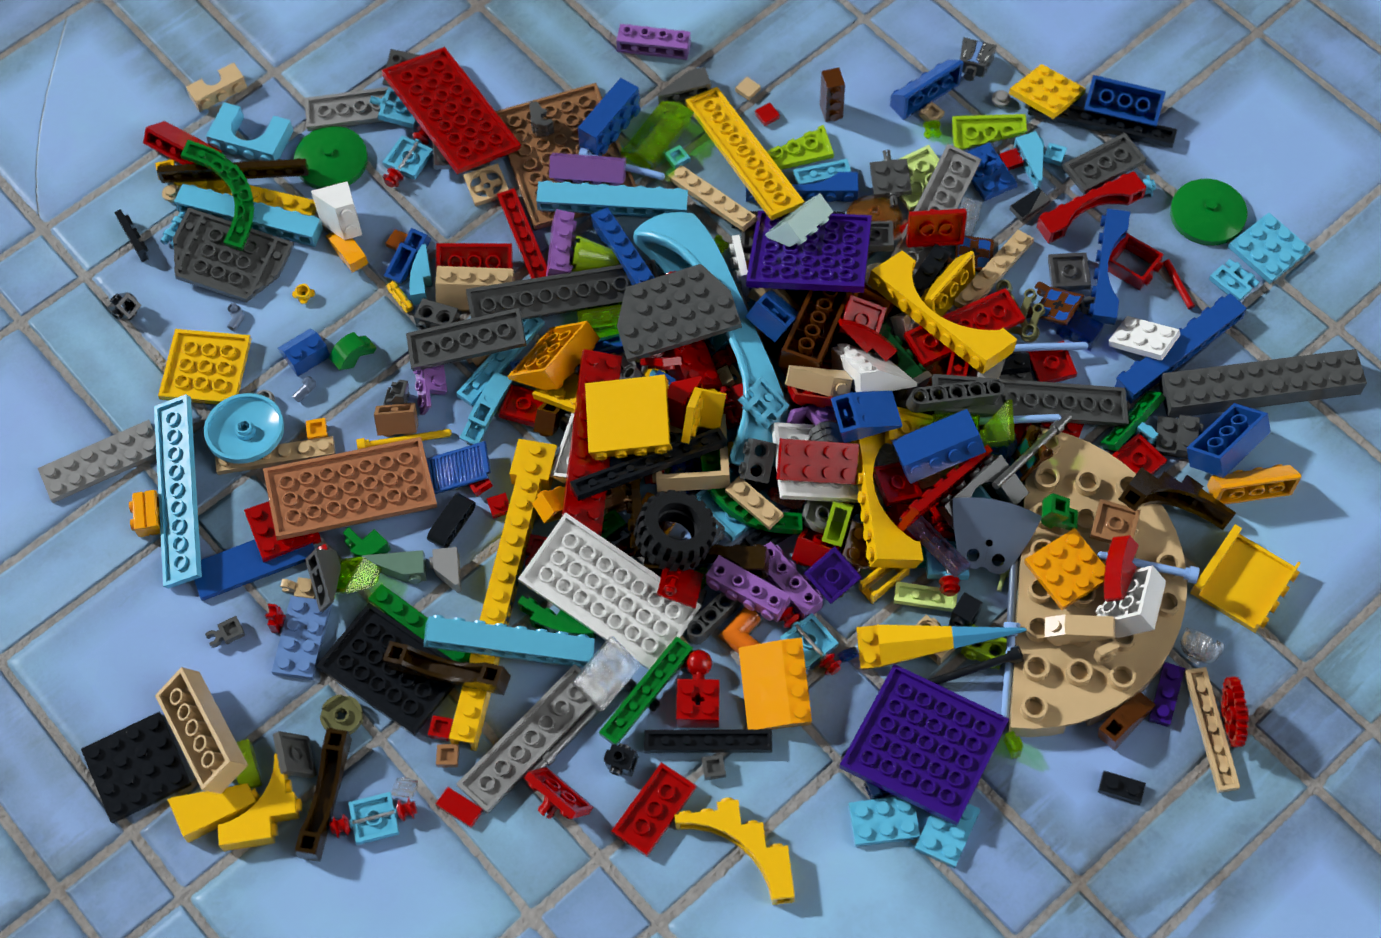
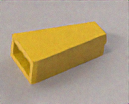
(204, 810)

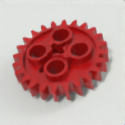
(1234, 711)

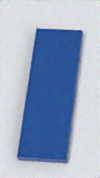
(242, 566)

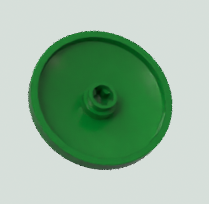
(332, 156)
(1208, 212)

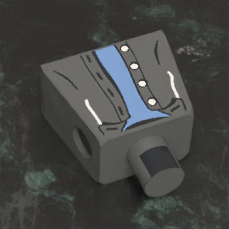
(976, 57)

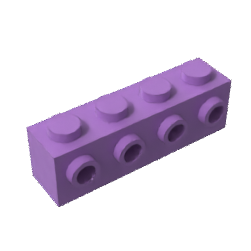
(653, 41)
(587, 168)
(561, 242)
(785, 576)
(748, 589)

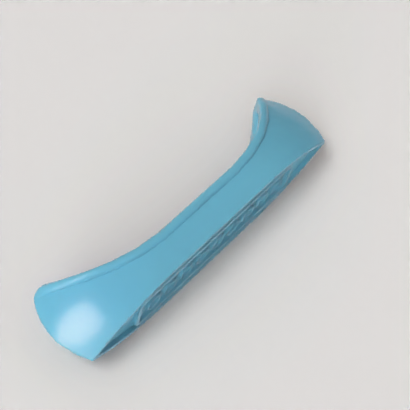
(681, 242)

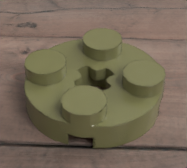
(341, 703)

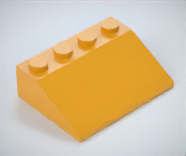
(555, 357)
(775, 685)

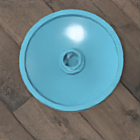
(244, 428)

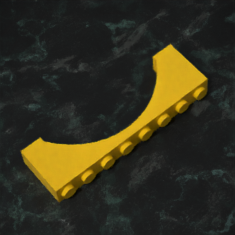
(976, 346)
(884, 540)

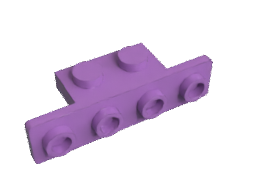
(428, 382)
(812, 414)

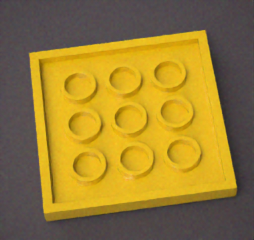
(204, 366)

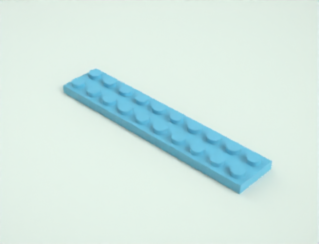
(177, 492)

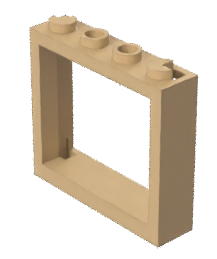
(696, 480)

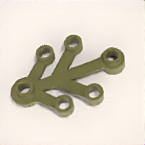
(1025, 326)

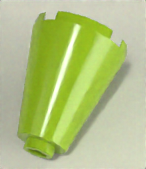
(591, 255)

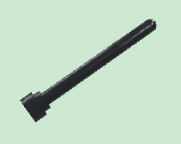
(1013, 655)

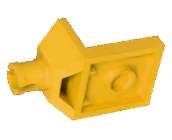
(703, 410)

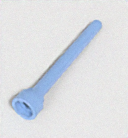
(632, 168)
(1051, 346)
(1028, 418)
(1189, 574)
(1008, 672)

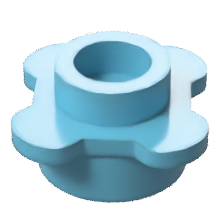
(1150, 184)

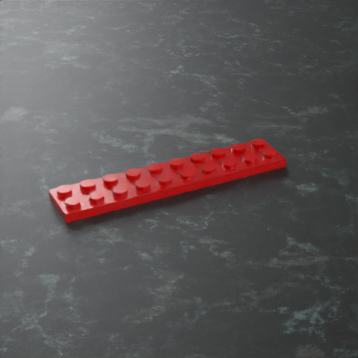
(594, 367)

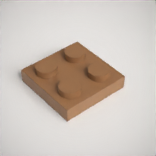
(1113, 521)

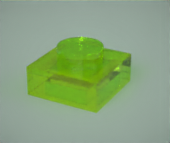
(1013, 744)

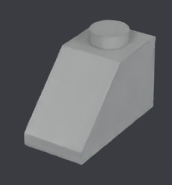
(447, 566)

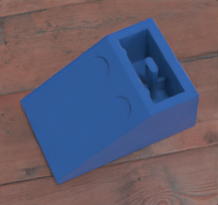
(772, 315)
(865, 414)

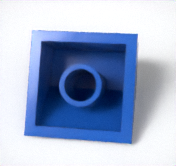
(304, 351)

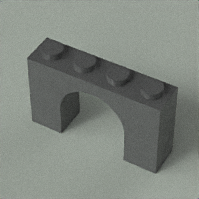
(993, 466)

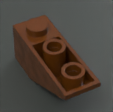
(1125, 720)

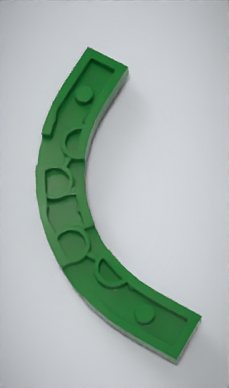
(238, 185)
(789, 524)

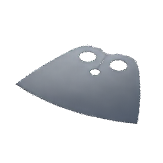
(1002, 522)

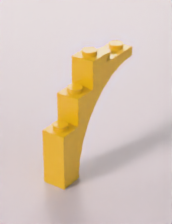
(750, 837)

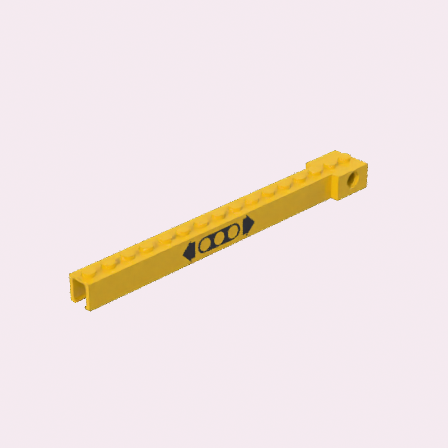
(530, 476)

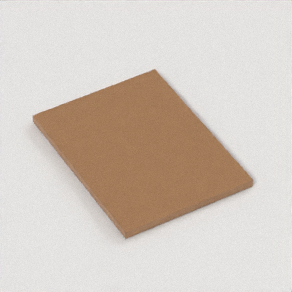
(533, 159)

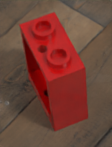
(1143, 251)

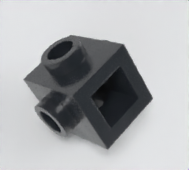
(129, 304)
(621, 760)

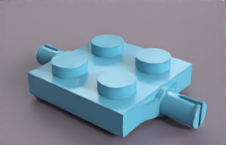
(393, 109)

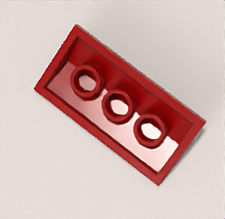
(474, 255)

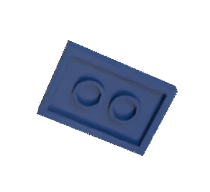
(991, 175)

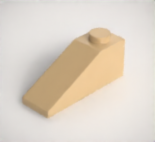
(819, 380)
(1078, 628)

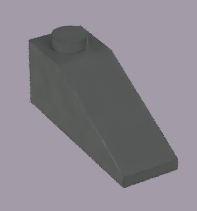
(686, 86)
(324, 575)

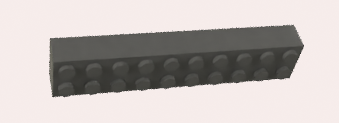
(1262, 383)

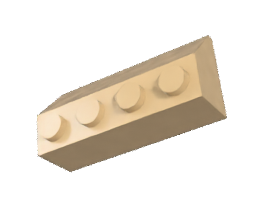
(453, 282)

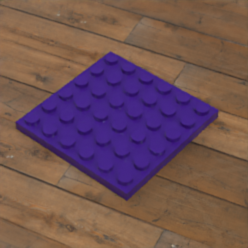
(827, 261)
(924, 744)

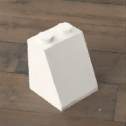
(337, 210)

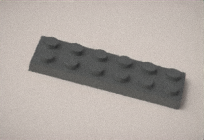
(466, 339)

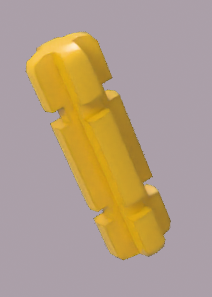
(400, 297)

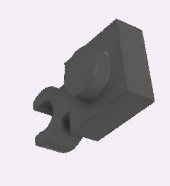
(228, 631)

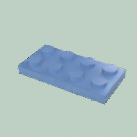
(301, 639)

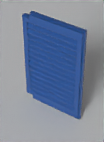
(459, 467)

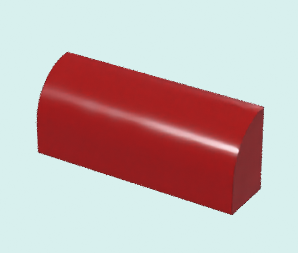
(169, 140)

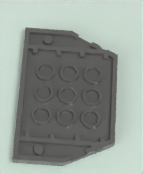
(209, 264)
(675, 312)

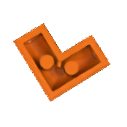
(737, 631)

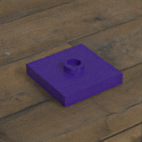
(832, 575)

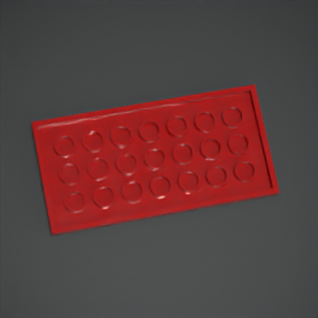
(451, 110)

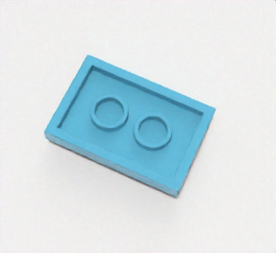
(883, 821)
(944, 840)

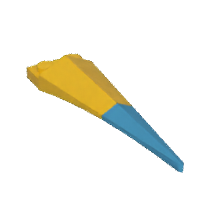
(894, 644)

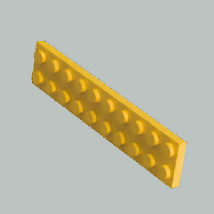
(744, 153)

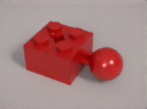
(698, 690)

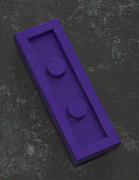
(1167, 694)

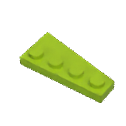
(982, 129)
(807, 149)

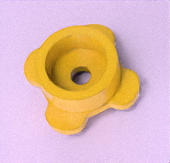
(299, 290)

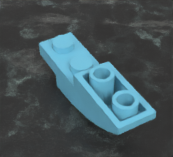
(486, 408)

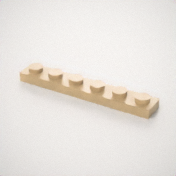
(712, 198)
(995, 269)
(283, 454)
(1211, 730)

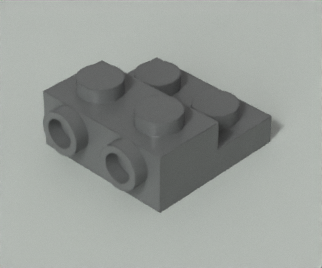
(1176, 434)

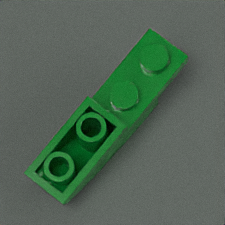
(548, 620)

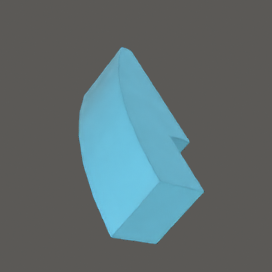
(420, 276)

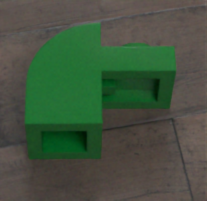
(349, 349)
(1057, 512)
(370, 545)

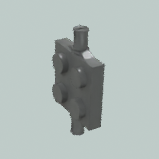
(890, 178)

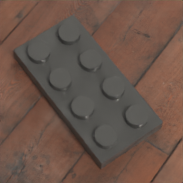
(1104, 163)

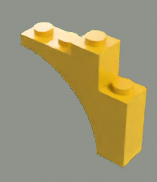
(258, 823)

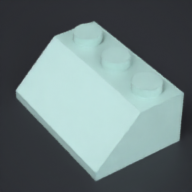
(801, 222)

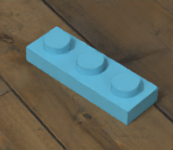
(820, 172)

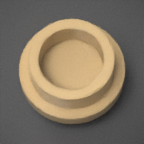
(170, 192)

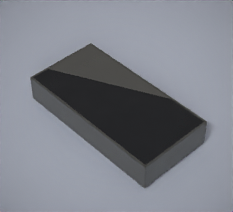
(1030, 204)

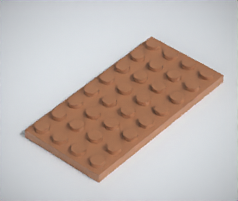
(349, 488)

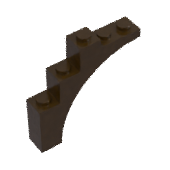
(1167, 490)

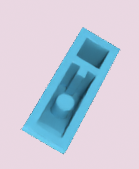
(1031, 151)

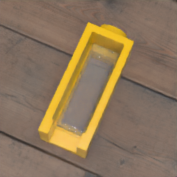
(881, 581)

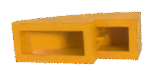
(348, 251)

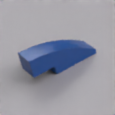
(405, 254)

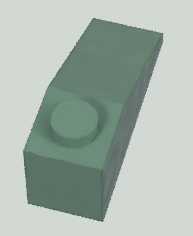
(403, 566)

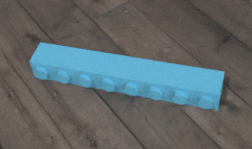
(619, 199)
(267, 219)
(508, 642)

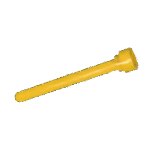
(362, 443)

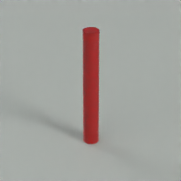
(1178, 283)

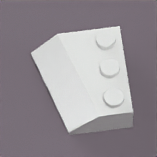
(1140, 606)

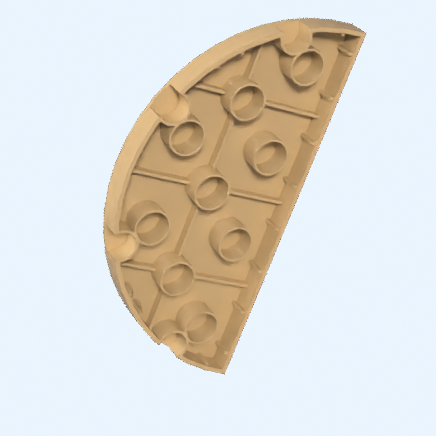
(1064, 681)

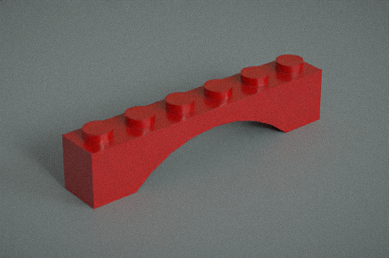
(1122, 191)

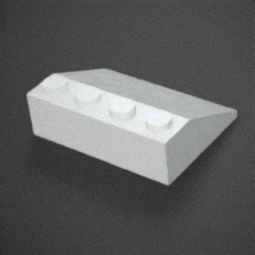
(869, 370)

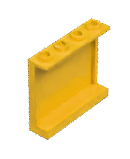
(628, 417)
(1244, 581)

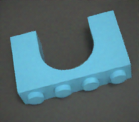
(266, 147)

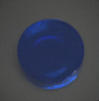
(848, 654)

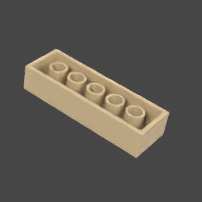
(201, 730)

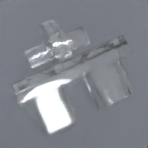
(973, 208)

